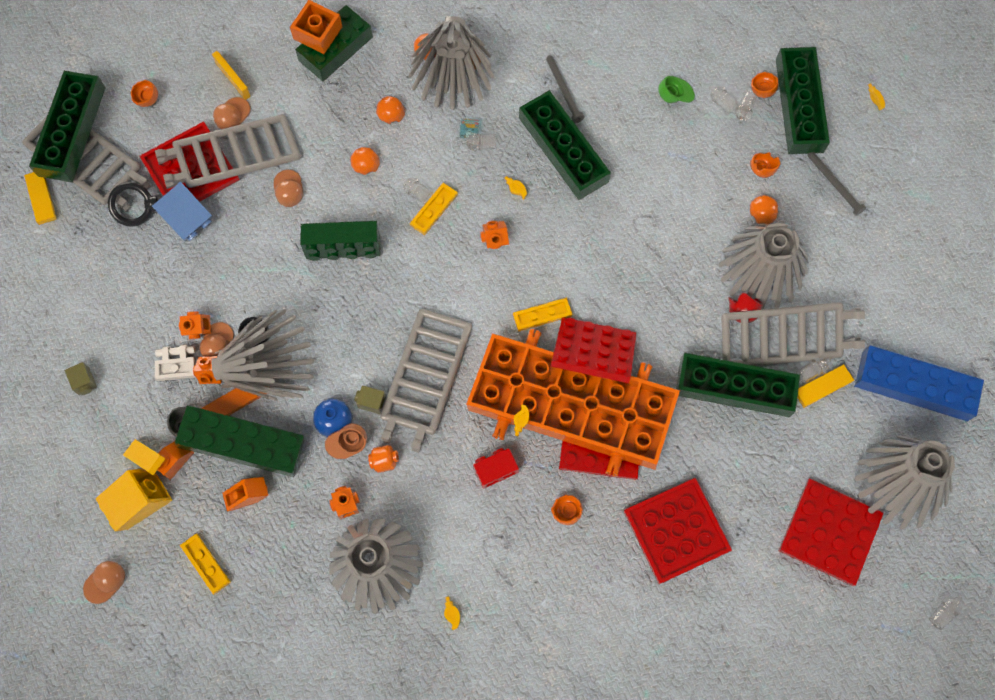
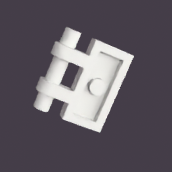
(174, 368)

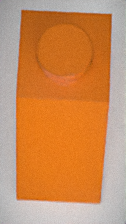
(174, 459)
(245, 493)

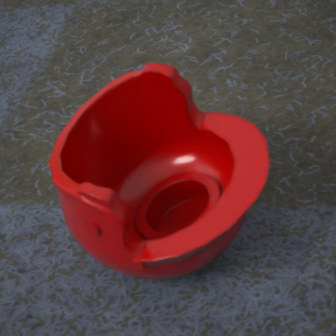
(744, 303)

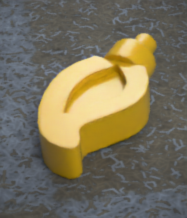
(876, 97)
(516, 187)
(521, 420)
(451, 613)

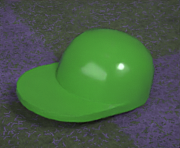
(675, 89)

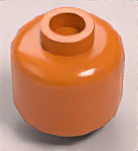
(383, 458)

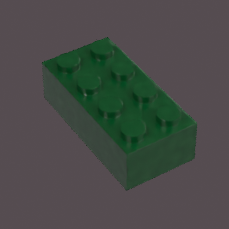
(351, 38)
(340, 240)

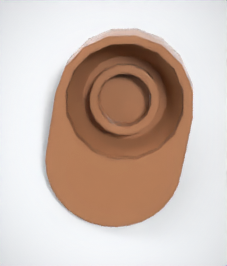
(231, 113)
(288, 188)
(219, 338)
(346, 442)
(104, 582)

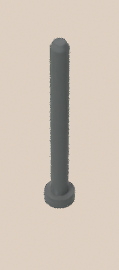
(577, 116)
(858, 209)

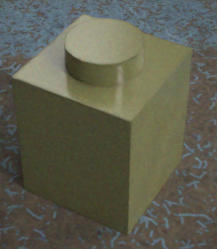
(80, 379)
(370, 399)

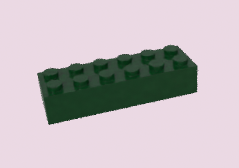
(802, 100)
(67, 126)
(564, 145)
(738, 385)
(239, 441)

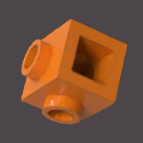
(494, 234)
(194, 325)
(204, 372)
(349, 507)

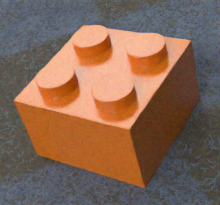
(316, 26)

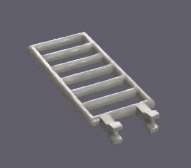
(109, 148)
(176, 152)
(841, 344)
(448, 377)

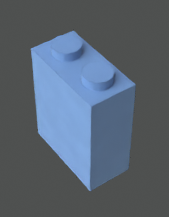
(183, 212)

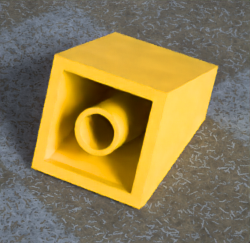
(132, 498)

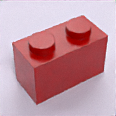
(495, 468)

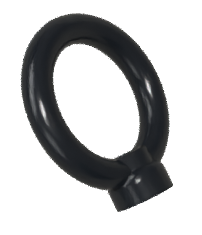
(148, 202)

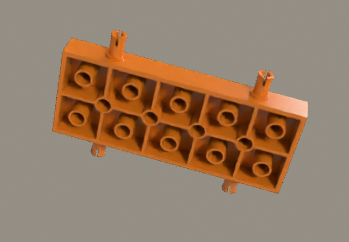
(575, 407)

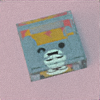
(468, 127)

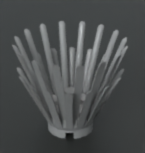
(453, 44)
(770, 253)
(240, 365)
(922, 468)
(380, 572)

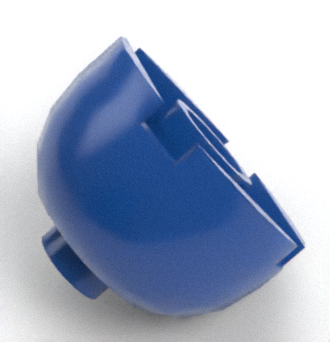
(331, 416)

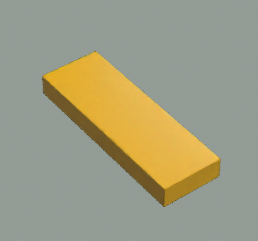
(231, 75)
(40, 198)
(433, 208)
(542, 314)
(824, 386)
(144, 457)
(205, 564)

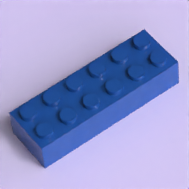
(919, 383)

